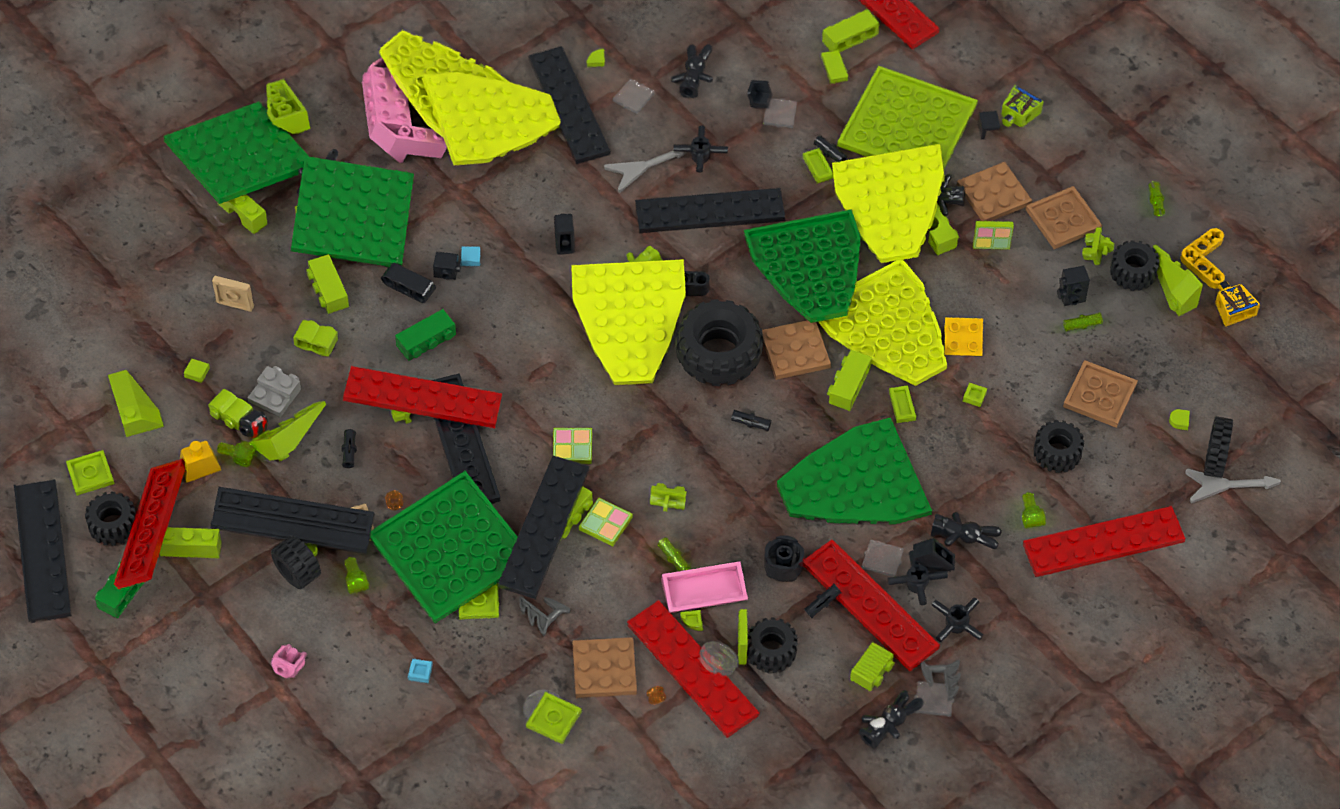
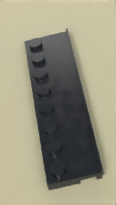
(281, 516)
(42, 551)

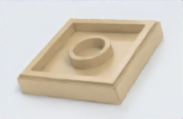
(233, 293)

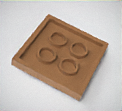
(994, 192)
(1063, 217)
(795, 349)
(1100, 393)
(604, 667)

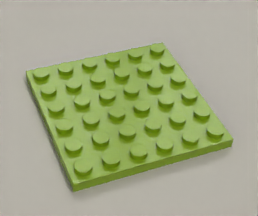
(906, 115)

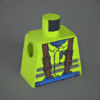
(1020, 107)

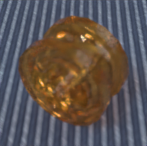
(396, 505)
(656, 695)

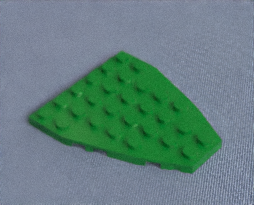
(810, 262)
(856, 479)

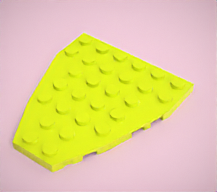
(411, 58)
(487, 115)
(892, 198)
(630, 314)
(892, 324)

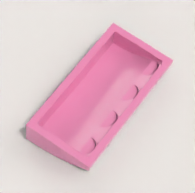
(704, 587)

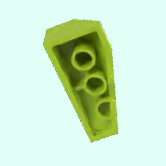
(285, 108)
(1179, 285)
(134, 406)
(284, 439)

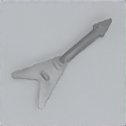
(633, 170)
(1215, 485)

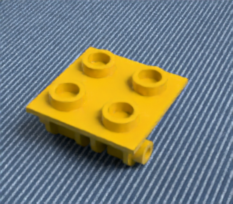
(963, 336)

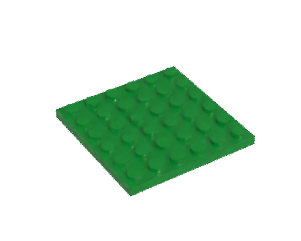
(237, 152)
(352, 212)
(447, 546)

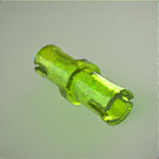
(1156, 199)
(1083, 321)
(673, 555)

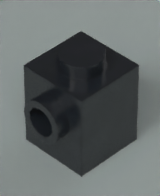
(446, 265)

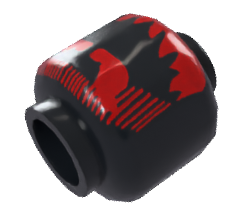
(253, 423)

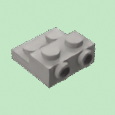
(275, 390)

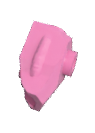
(288, 661)

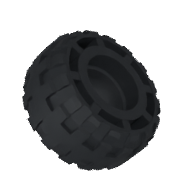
(725, 322)

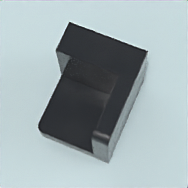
(759, 94)
(988, 121)

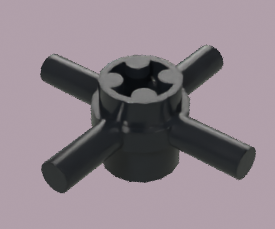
(700, 149)
(917, 586)
(952, 619)

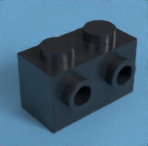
(1073, 285)

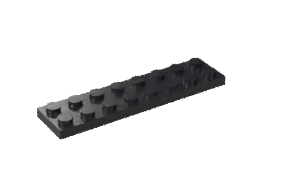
(575, 114)
(710, 210)
(466, 450)
(543, 527)

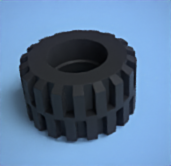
(1137, 254)
(1055, 458)
(106, 506)
(295, 562)
(772, 631)

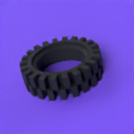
(1218, 447)

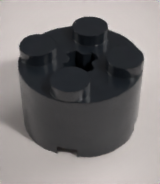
(783, 558)

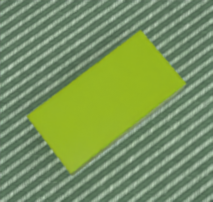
(834, 66)
(818, 165)
(902, 404)

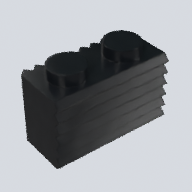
(564, 234)
(933, 556)

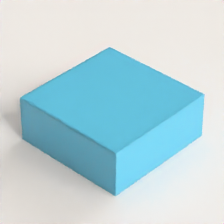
(470, 256)
(420, 670)

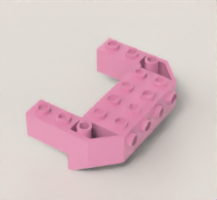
(390, 118)

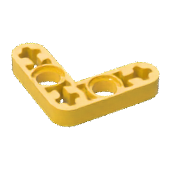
(1199, 257)

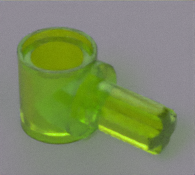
(241, 453)
(1032, 514)
(355, 579)

